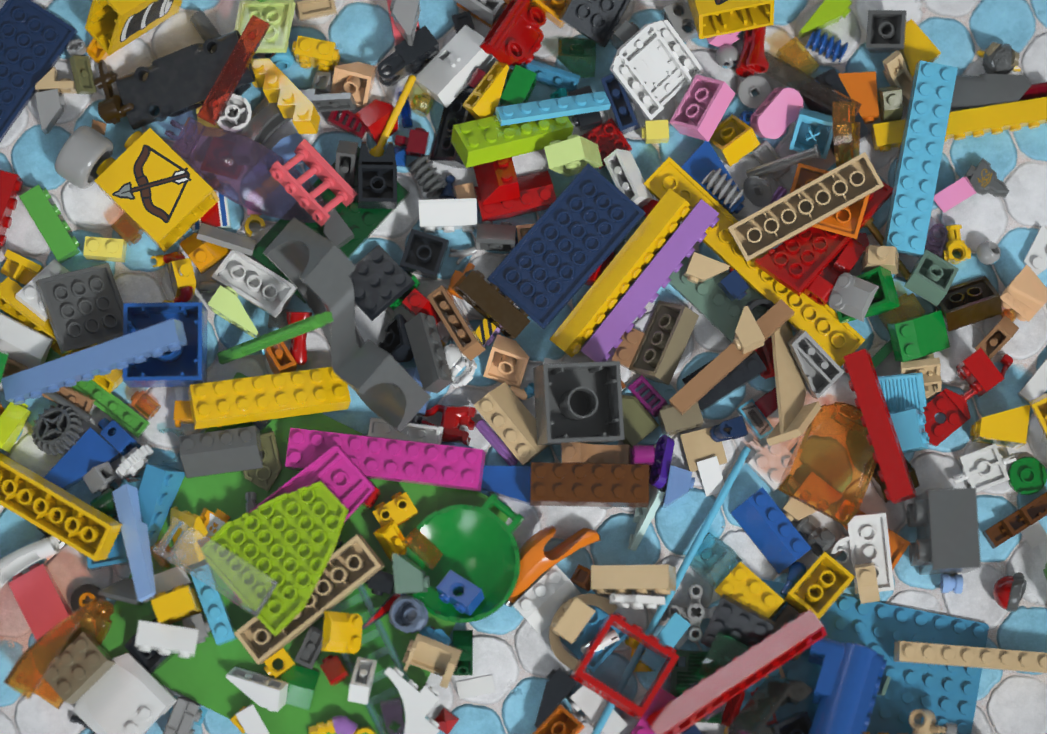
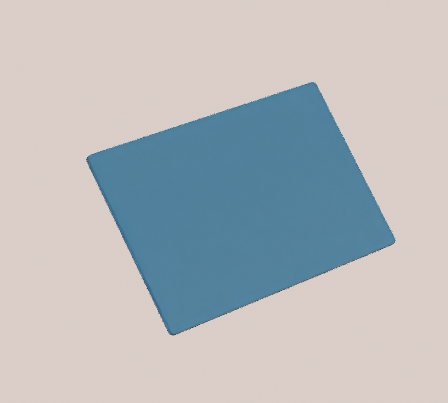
(943, 689)

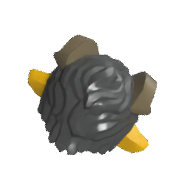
(999, 59)

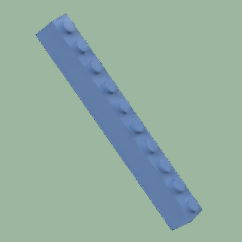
(94, 361)

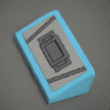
(755, 419)

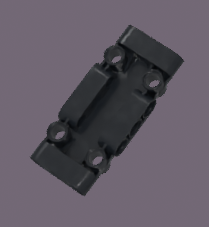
(178, 81)

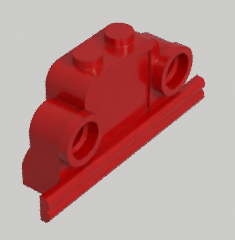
(516, 33)

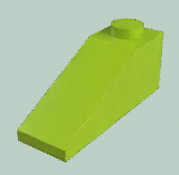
(826, 15)

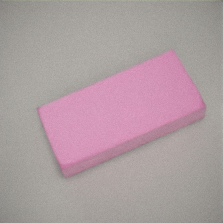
(954, 194)

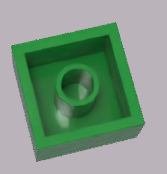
(519, 86)

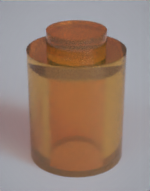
(145, 404)

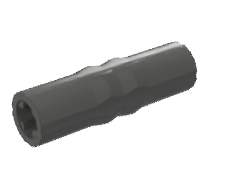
(204, 27)

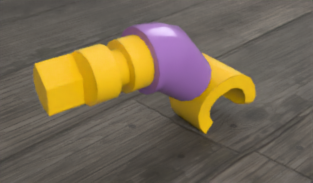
(340, 725)

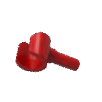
(1006, 361)

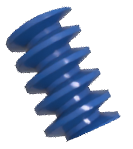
(827, 45)

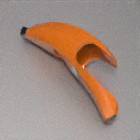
(536, 561)

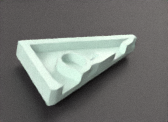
(644, 516)

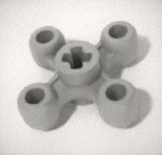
(695, 603)

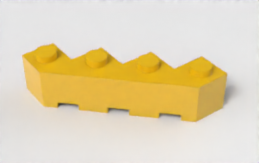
(290, 99)

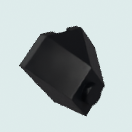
(396, 340)

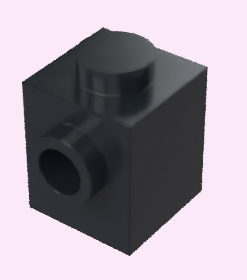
(381, 583)

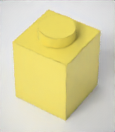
(655, 131)

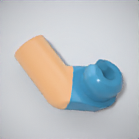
(524, 393)

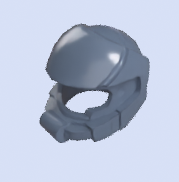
(408, 614)

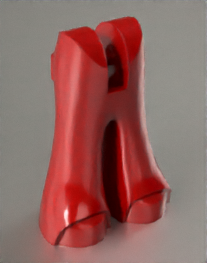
(753, 54)
(298, 344)

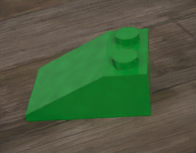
(885, 297)
(918, 336)

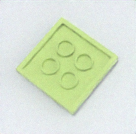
(276, 13)

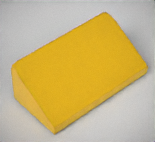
(391, 539)

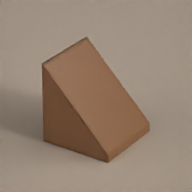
(99, 126)

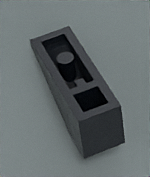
(555, 690)

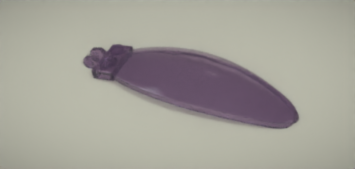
(239, 169)

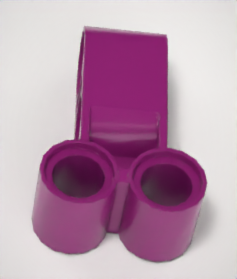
(642, 454)

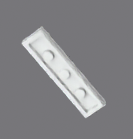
(412, 432)

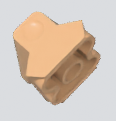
(1024, 295)

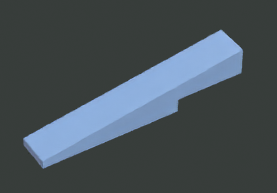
(135, 540)

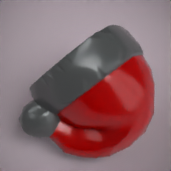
(1009, 591)

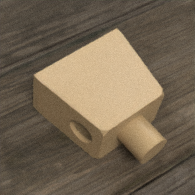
(880, 256)

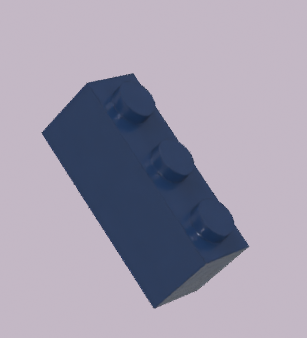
(620, 104)

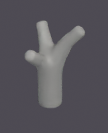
(462, 253)

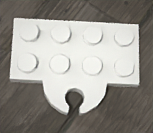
(866, 544)

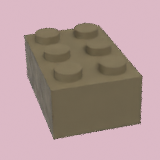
(78, 668)

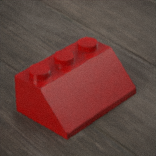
(497, 181)

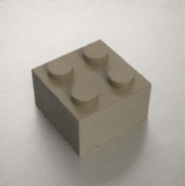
(674, 423)

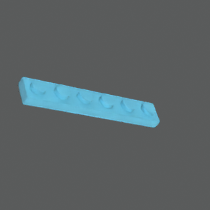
(552, 108)

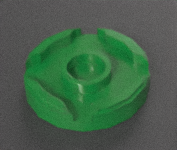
(1027, 476)

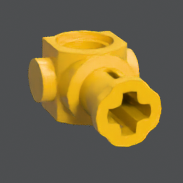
(955, 243)

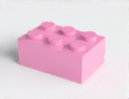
(702, 107)

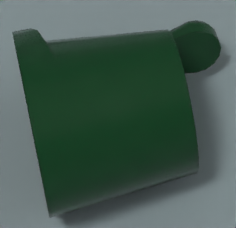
(105, 503)

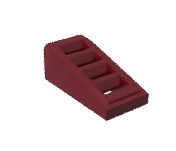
(338, 124)

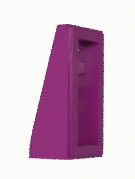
(653, 411)

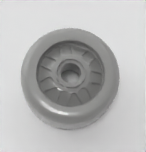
(82, 156)

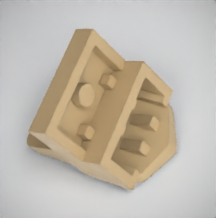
(931, 372)

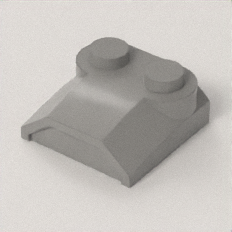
(852, 296)

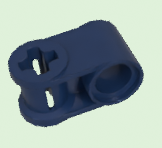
(729, 429)

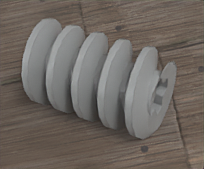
(723, 187)

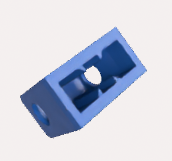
(117, 436)

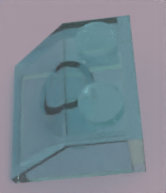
(714, 560)

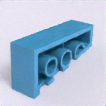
(157, 495)

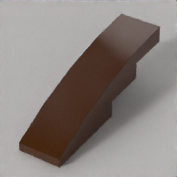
(1017, 521)

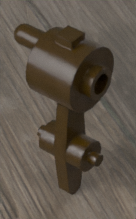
(111, 108)

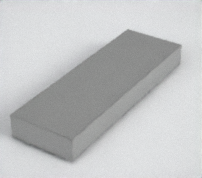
(226, 239)

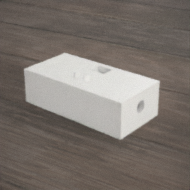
(453, 66)

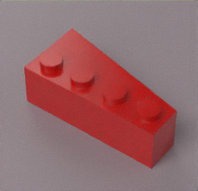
(9, 187)

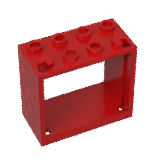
(606, 692)

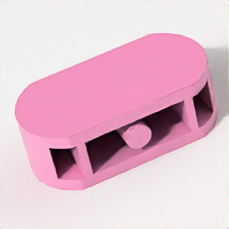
(776, 113)

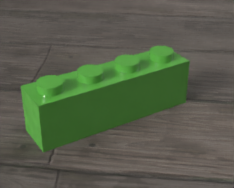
(49, 223)

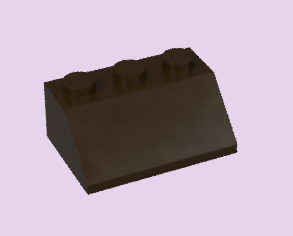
(970, 303)

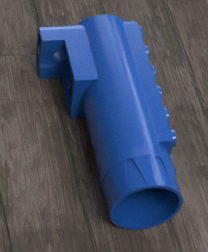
(844, 686)

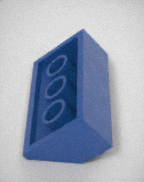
(770, 530)

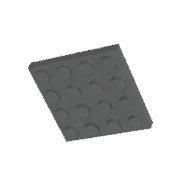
(83, 307)

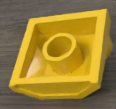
(342, 632)

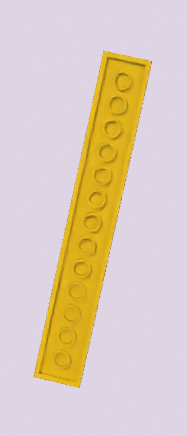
(817, 320)

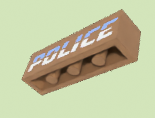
(456, 323)

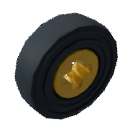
(80, 594)

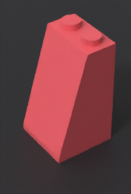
(39, 599)

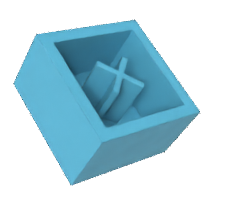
(812, 129)

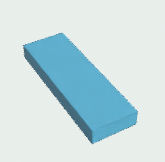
(668, 636)

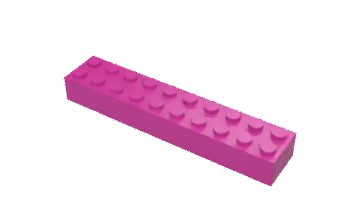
(392, 458)

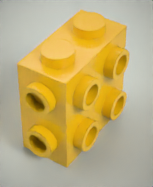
(316, 53)

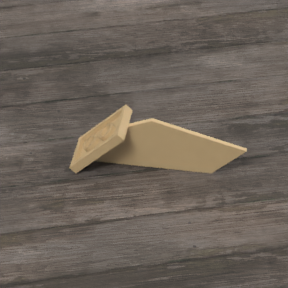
(790, 390)

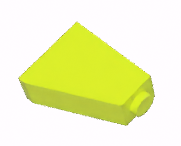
(11, 424)

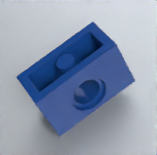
(454, 584)

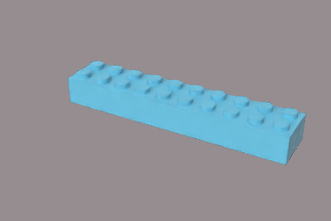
(920, 158)

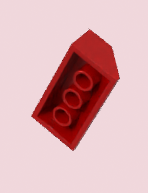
(535, 195)

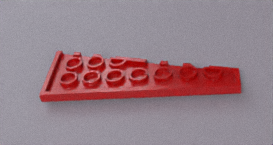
(808, 253)

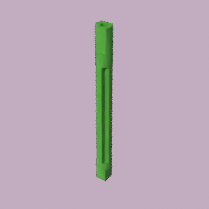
(274, 337)

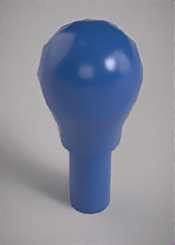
(795, 573)

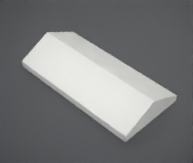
(254, 283)
(23, 342)

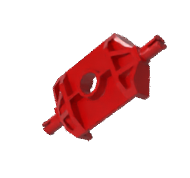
(955, 411)

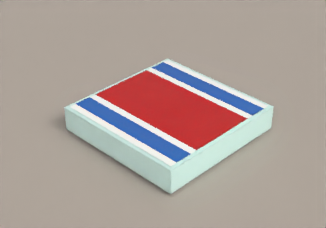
(217, 216)

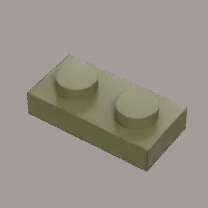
(82, 74)

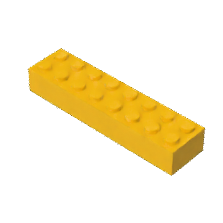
(267, 397)
(56, 510)

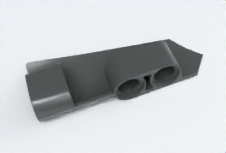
(988, 89)

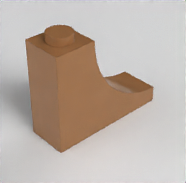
(593, 453)

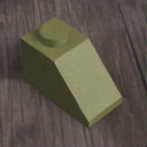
(890, 103)

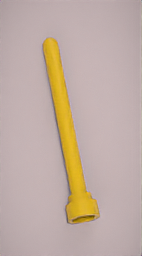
(378, 150)

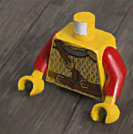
(180, 275)

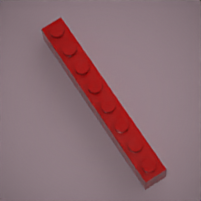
(879, 426)

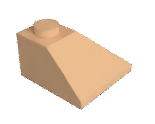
(354, 78)
(506, 362)

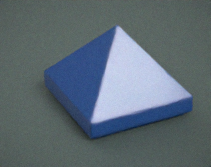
(400, 156)

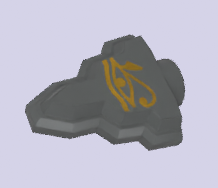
(985, 180)

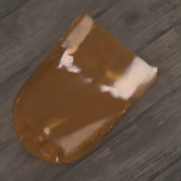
(831, 463)
(29, 671)

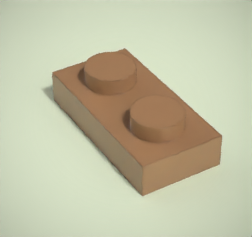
(627, 349)

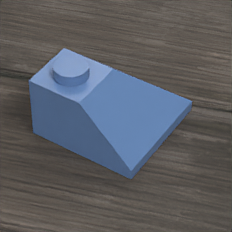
(677, 485)

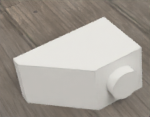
(362, 680)

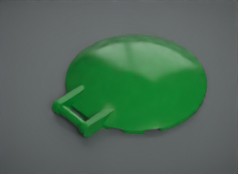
(476, 548)

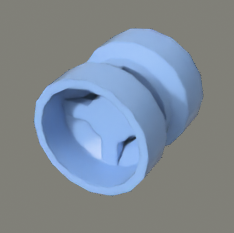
(951, 583)

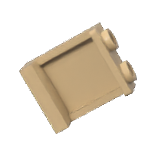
(432, 657)

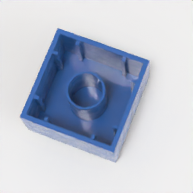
(173, 368)

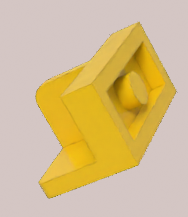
(19, 268)

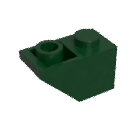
(464, 641)

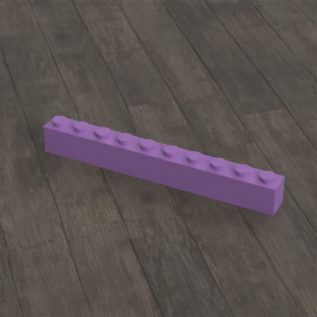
(650, 281)

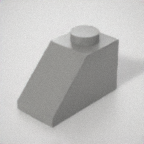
(50, 108)

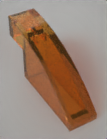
(845, 132)

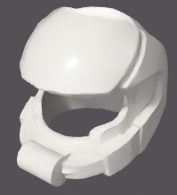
(456, 362)

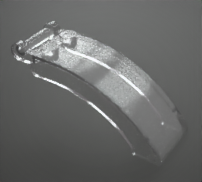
(217, 567)

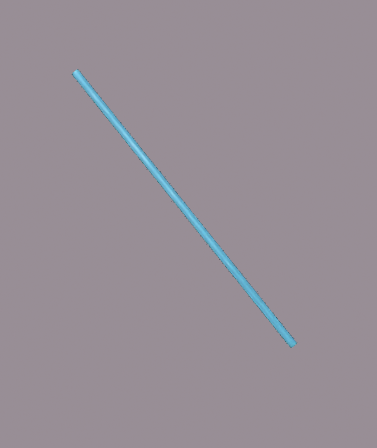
(679, 576)

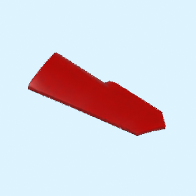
(845, 260)

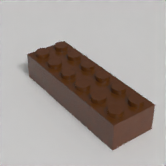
(589, 485)

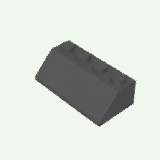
(221, 451)

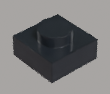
(462, 19)

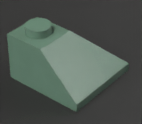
(408, 576)

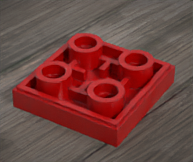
(608, 138)

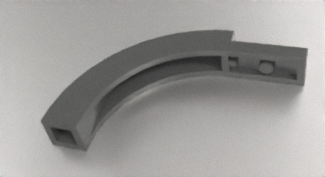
(270, 117)

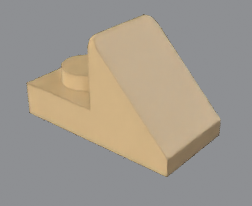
(50, 82)

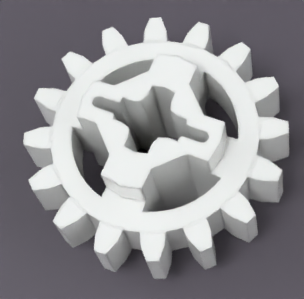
(134, 461)

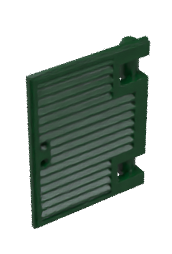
(683, 677)

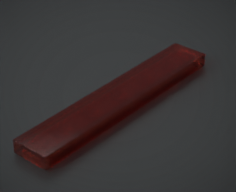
(233, 70)

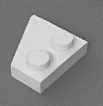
(1037, 255)

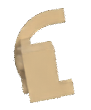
(570, 621)

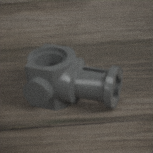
(818, 539)

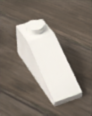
(260, 688)

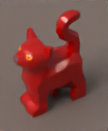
(451, 421)

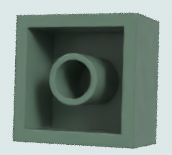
(931, 277)

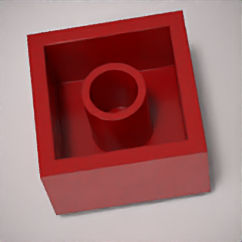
(979, 372)

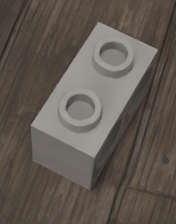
(680, 21)

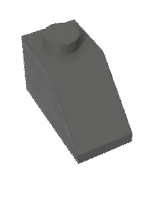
(347, 160)
(337, 230)

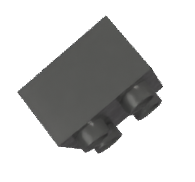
(578, 403)
(945, 531)

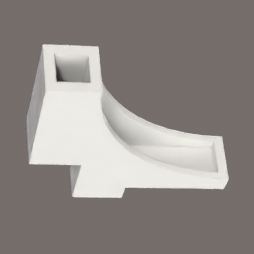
(416, 704)

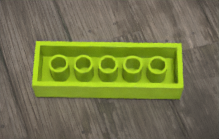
(488, 141)

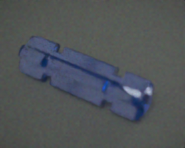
(406, 114)

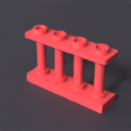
(324, 171)

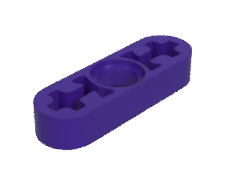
(662, 461)

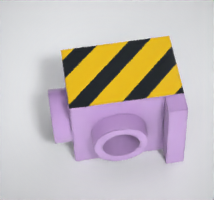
(486, 332)

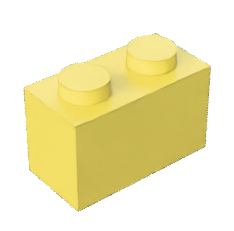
(105, 249)

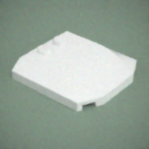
(654, 66)
(124, 699)

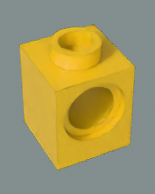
(288, 663)

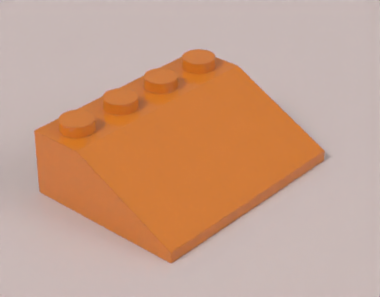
(846, 221)

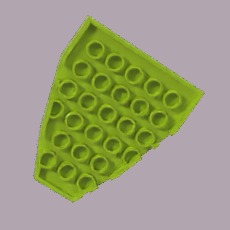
(289, 542)

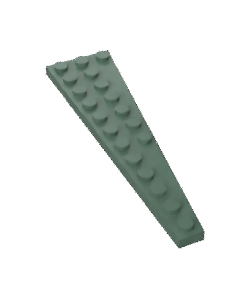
(710, 298)

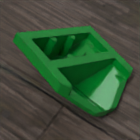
(301, 686)

